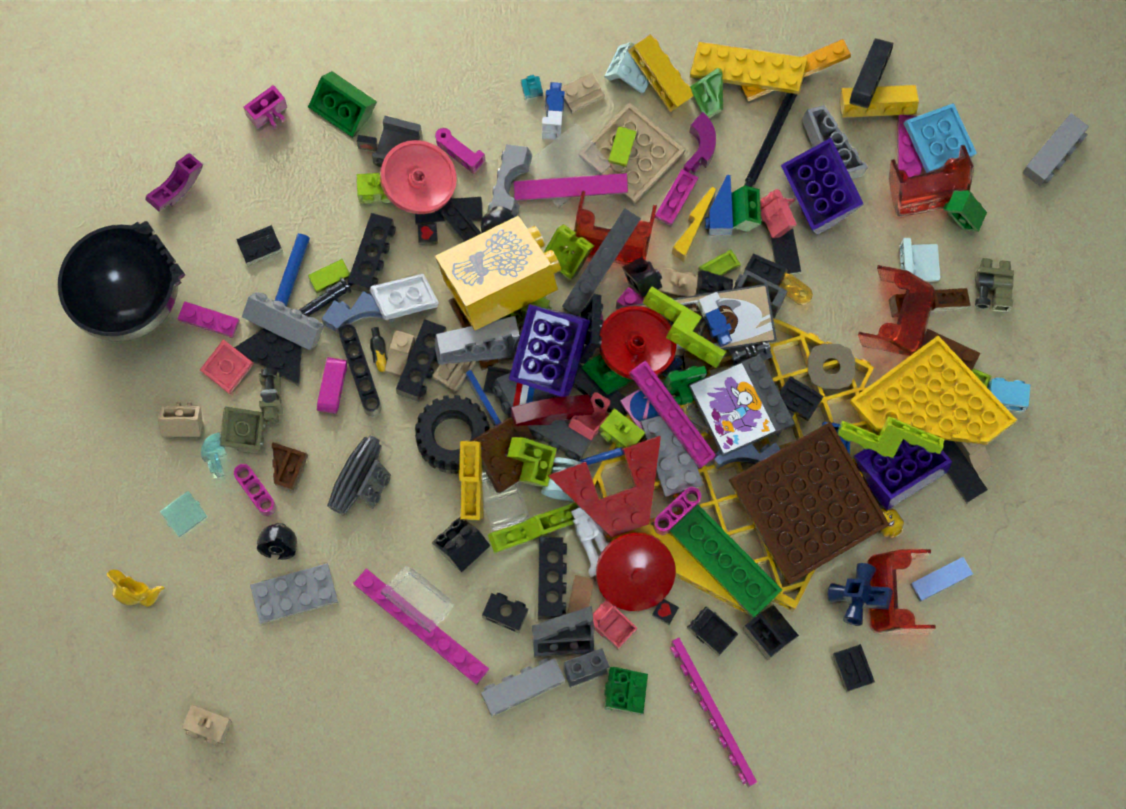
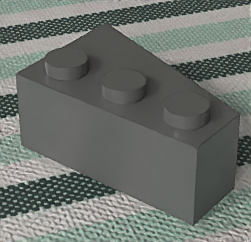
(565, 634)

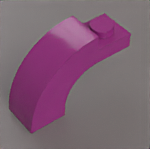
(705, 135)
(177, 184)

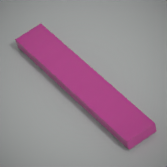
(570, 187)
(672, 414)

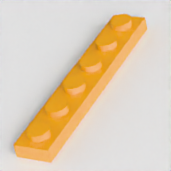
(817, 61)

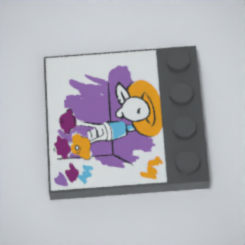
(741, 405)

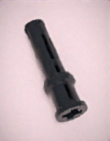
(331, 294)

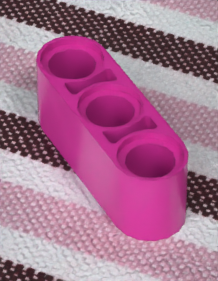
(332, 385)
(251, 481)
(681, 502)

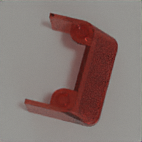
(929, 190)
(634, 248)
(910, 329)
(894, 619)

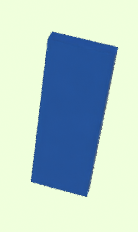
(482, 398)

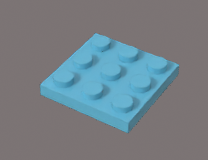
(938, 137)

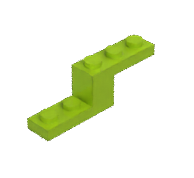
(683, 328)
(890, 437)
(532, 528)

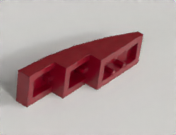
(553, 409)

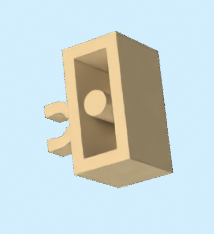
(678, 284)
(180, 420)
(206, 724)

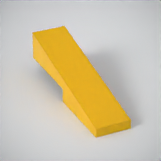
(696, 217)
(471, 480)

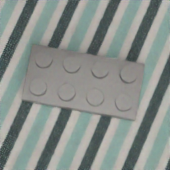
(674, 465)
(293, 593)

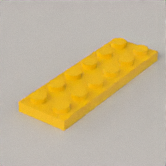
(750, 67)

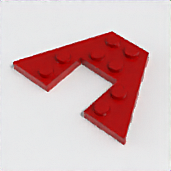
(621, 510)

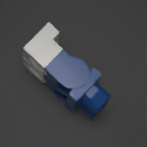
(554, 106)
(714, 319)

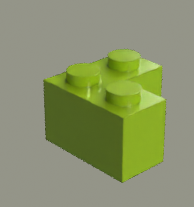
(537, 460)

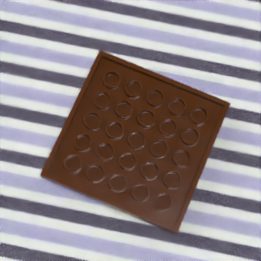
(809, 502)

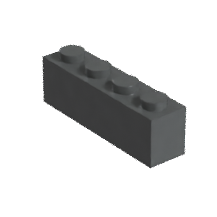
(561, 437)

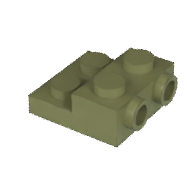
(242, 429)

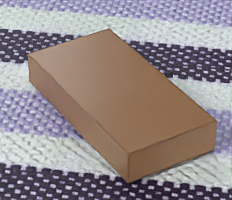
(580, 593)

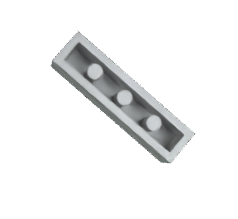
(1055, 150)
(283, 320)
(523, 686)

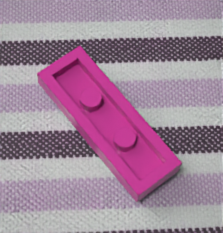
(676, 197)
(208, 319)

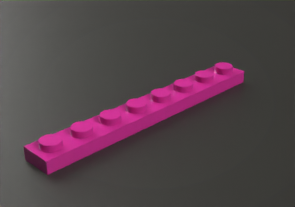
(436, 639)
(716, 720)

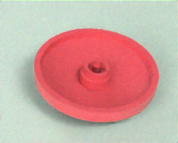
(418, 177)

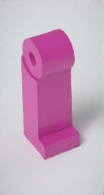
(459, 151)

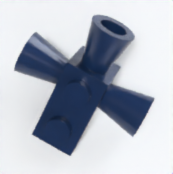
(860, 594)

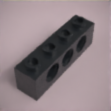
(376, 225)
(406, 386)
(547, 547)

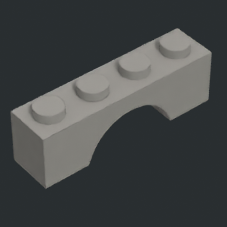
(515, 162)

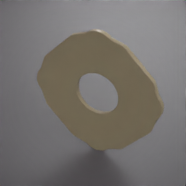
(837, 352)

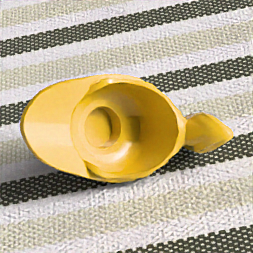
(132, 592)

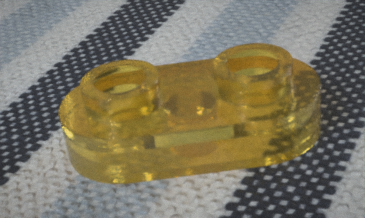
(795, 288)

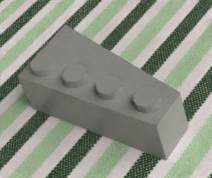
(822, 126)
(487, 343)

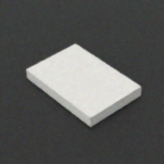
(404, 296)

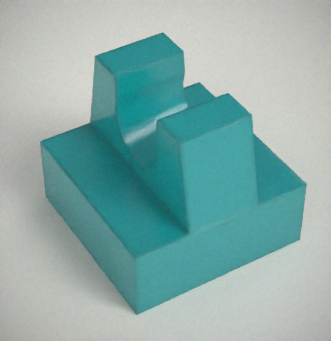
(531, 87)

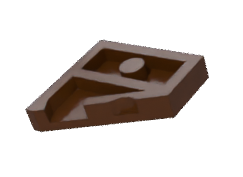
(287, 465)

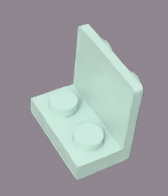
(625, 68)
(920, 260)

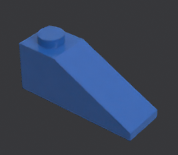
(720, 215)

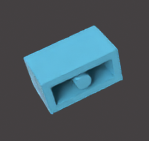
(1012, 395)

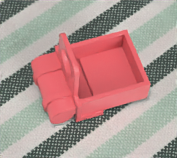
(777, 214)
(589, 424)
(613, 624)

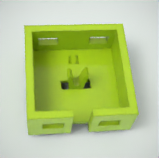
(569, 262)

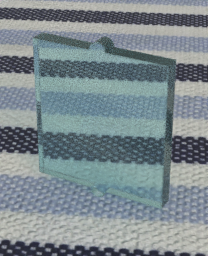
(183, 514)

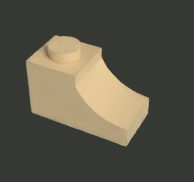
(399, 352)
(976, 456)

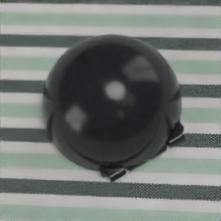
(119, 282)

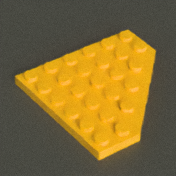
(937, 396)

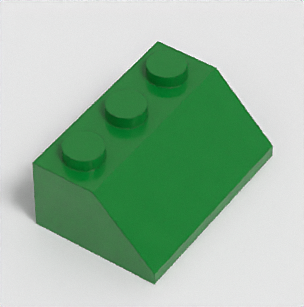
(341, 103)

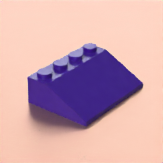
(822, 186)
(549, 350)
(902, 475)

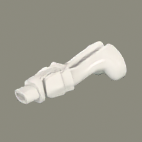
(587, 531)

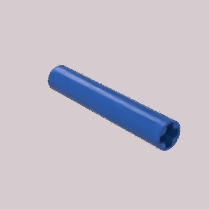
(292, 268)

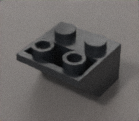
(461, 544)
(770, 632)

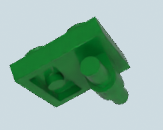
(604, 375)
(678, 383)
(625, 690)

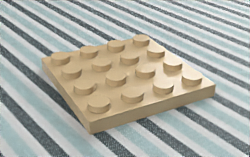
(650, 155)

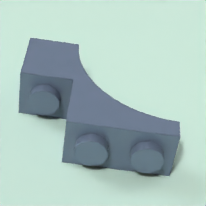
(340, 313)
(746, 454)

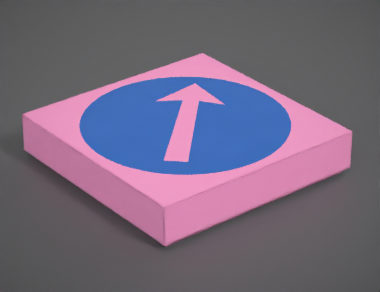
(638, 407)

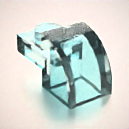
(212, 451)

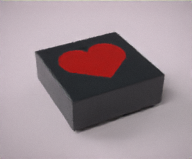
(367, 143)
(427, 233)
(665, 611)

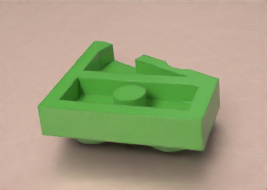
(709, 93)

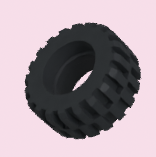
(435, 414)

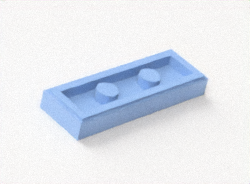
(941, 579)

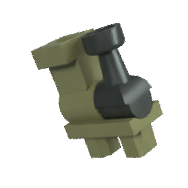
(995, 279)
(271, 395)

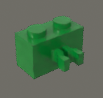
(746, 208)
(966, 210)

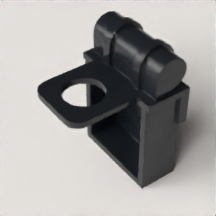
(712, 631)

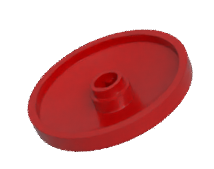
(636, 336)
(635, 571)

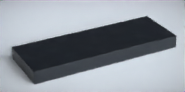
(471, 206)
(786, 252)
(962, 473)

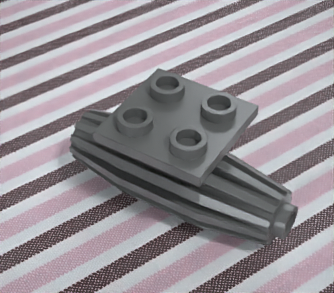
(360, 477)

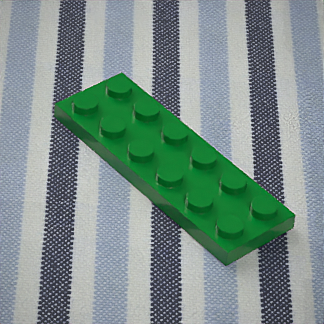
(725, 561)

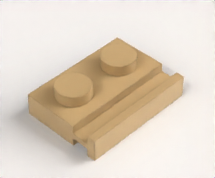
(582, 92)
(453, 374)

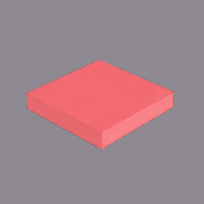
(227, 366)

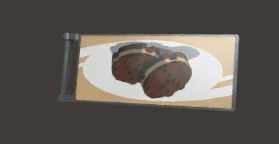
(746, 311)

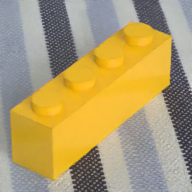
(660, 72)
(885, 102)

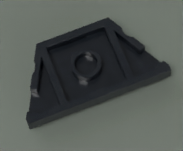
(274, 352)

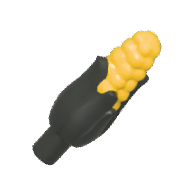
(378, 349)

